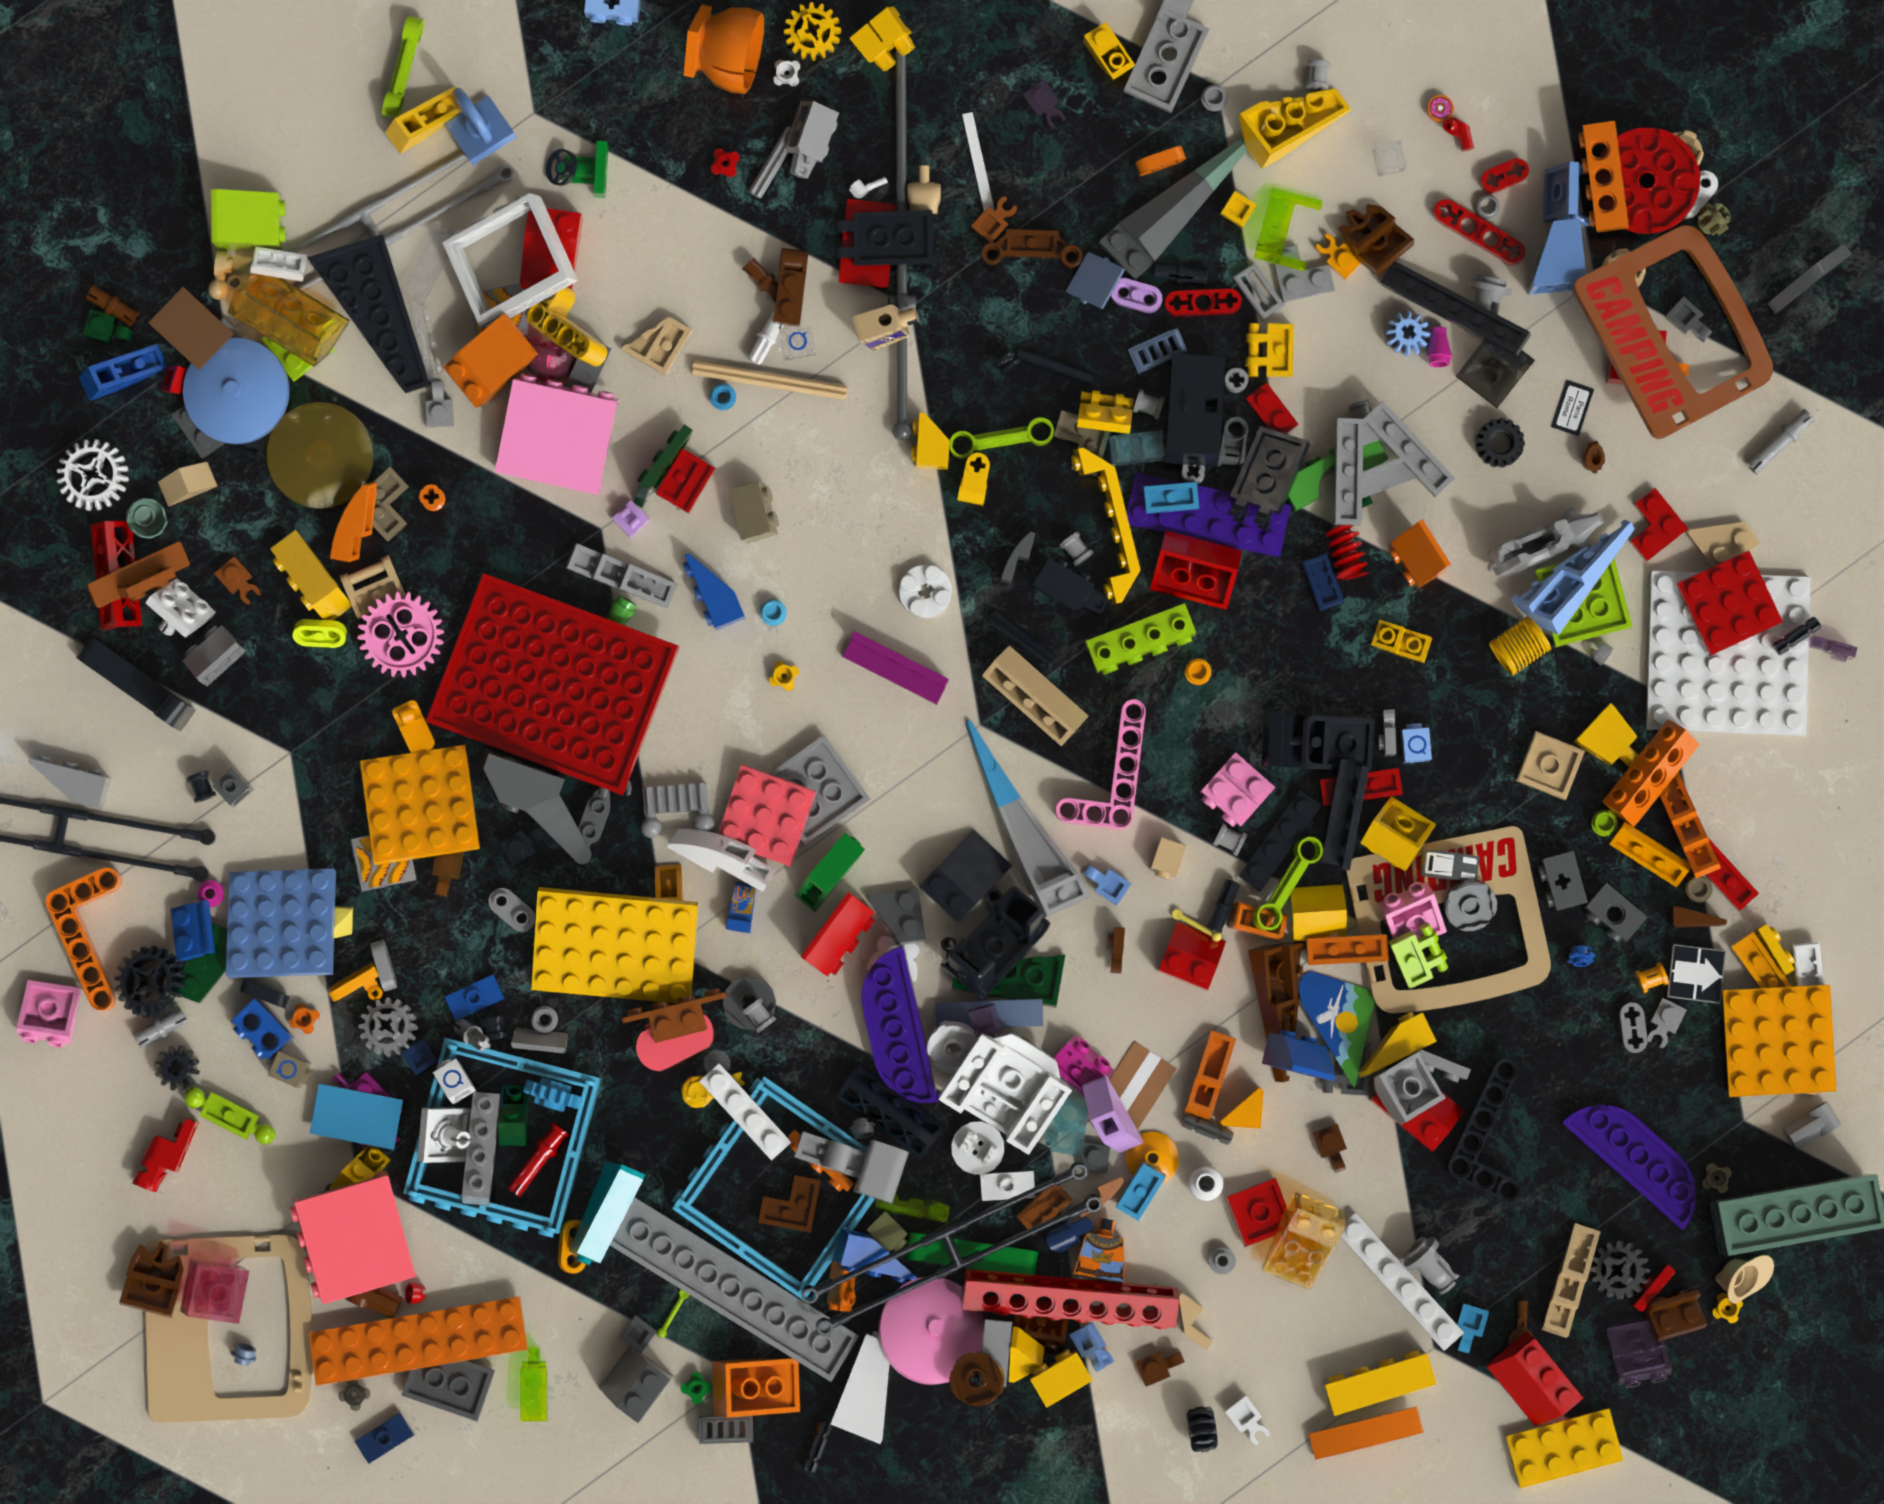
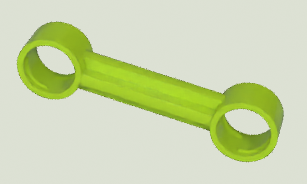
(411, 37)
(1001, 438)
(1287, 883)

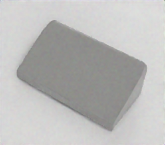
(535, 1040)

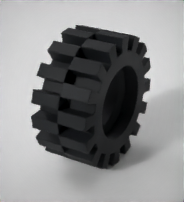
(1516, 442)

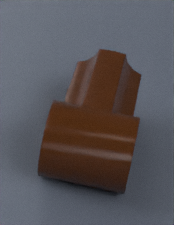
(378, 1300)

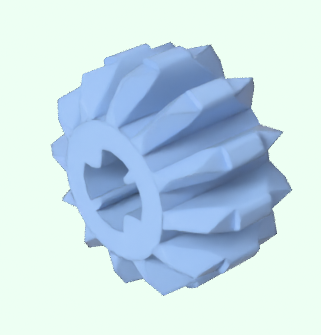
(1397, 333)

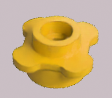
(777, 680)
(1720, 1312)

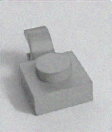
(439, 411)

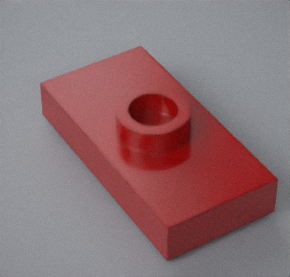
(1653, 1287)

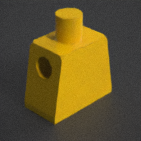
(1609, 738)

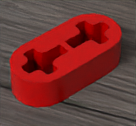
(1501, 170)

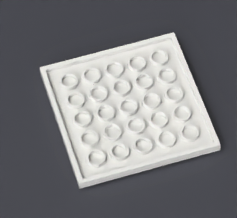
(1737, 688)

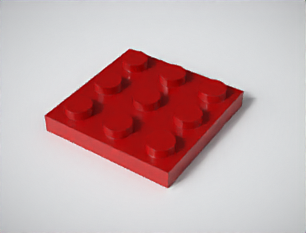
(1729, 603)

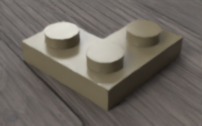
(1090, 439)
(386, 519)

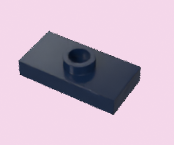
(1322, 582)
(384, 1438)

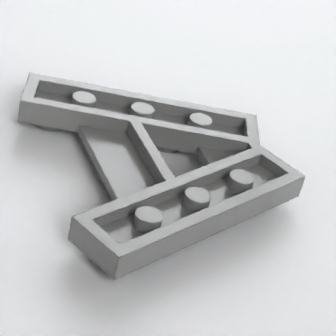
(1412, 462)

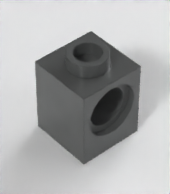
(233, 787)

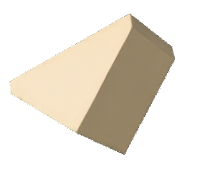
(187, 482)

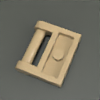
(367, 595)

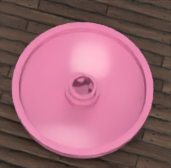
(929, 1331)

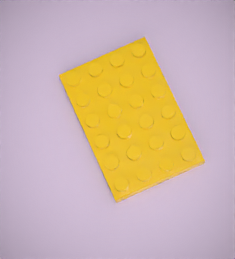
(614, 945)

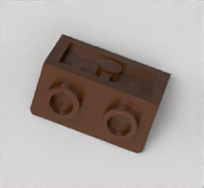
(1675, 1315)
(1047, 1332)

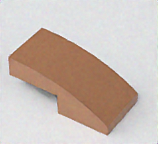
(1106, 1191)

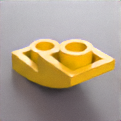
(1401, 641)

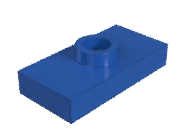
(474, 997)

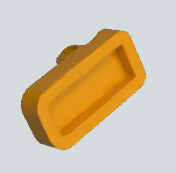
(413, 727)
(364, 976)

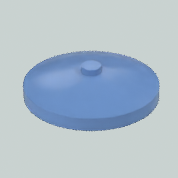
(237, 392)

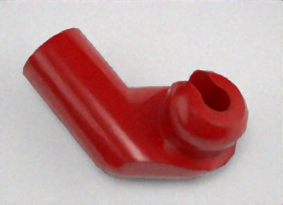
(1461, 131)

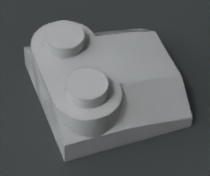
(1407, 1089)

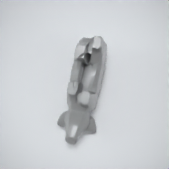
(1543, 543)

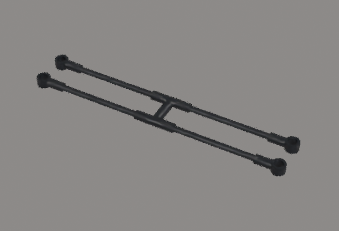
(59, 847)
(945, 1234)

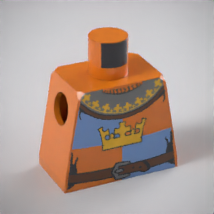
(1101, 1253)

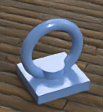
(479, 127)
(1563, 192)

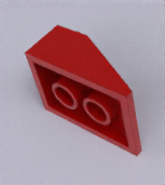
(536, 257)

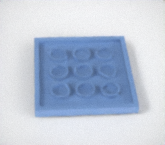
(281, 923)

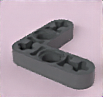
(1809, 278)

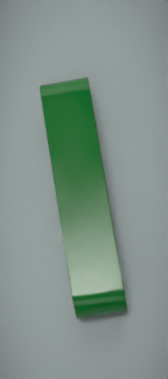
(1004, 1260)

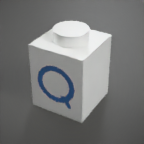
(454, 1080)

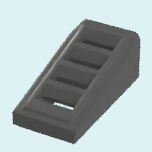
(703, 1439)

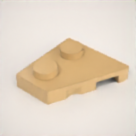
(1723, 541)

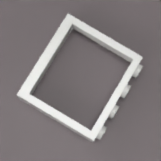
(485, 226)

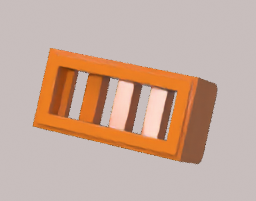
(1235, 918)

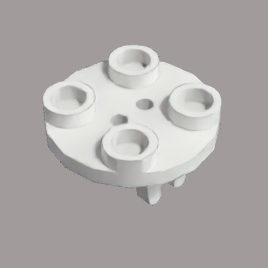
(967, 1140)

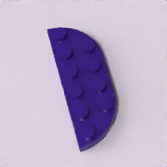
(897, 1028)
(1638, 1158)

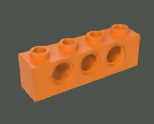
(1616, 217)
(1651, 773)

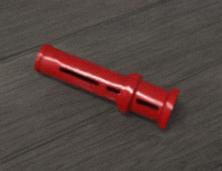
(546, 1148)

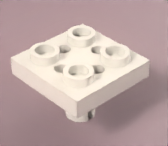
(180, 609)
(450, 1133)

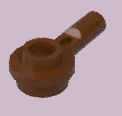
(1521, 1323)

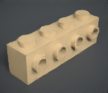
(1035, 695)

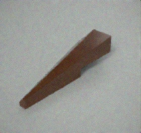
(1275, 979)

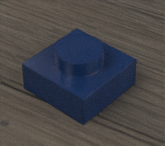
(419, 1057)

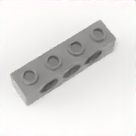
(481, 1149)

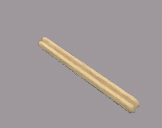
(769, 380)

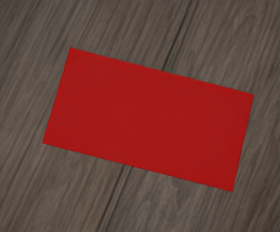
(863, 275)

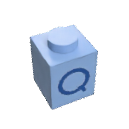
(1415, 744)

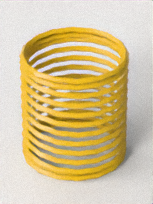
(1508, 661)

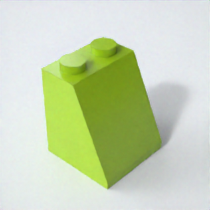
(247, 219)

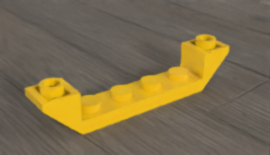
(1118, 585)

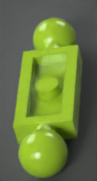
(229, 1115)

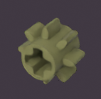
(1713, 218)

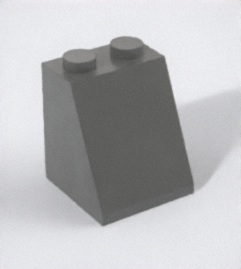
(635, 1384)

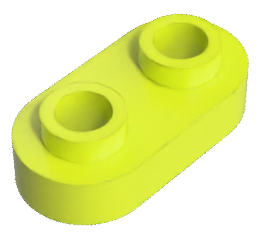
(319, 633)

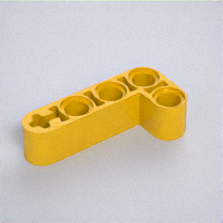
(551, 320)

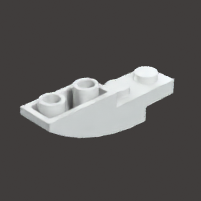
(715, 850)

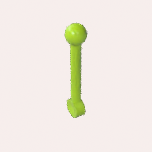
(661, 1332)

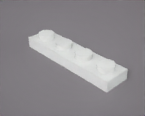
(745, 1111)

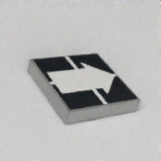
(1696, 974)

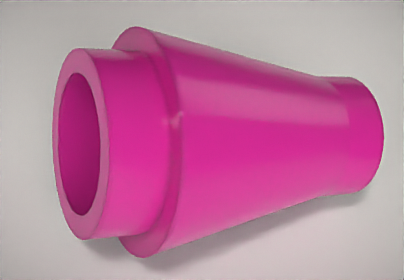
(1438, 348)

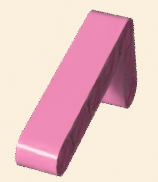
(1119, 777)

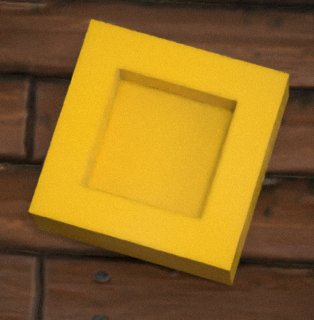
(1238, 209)

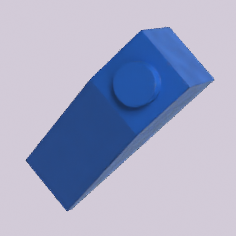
(122, 371)

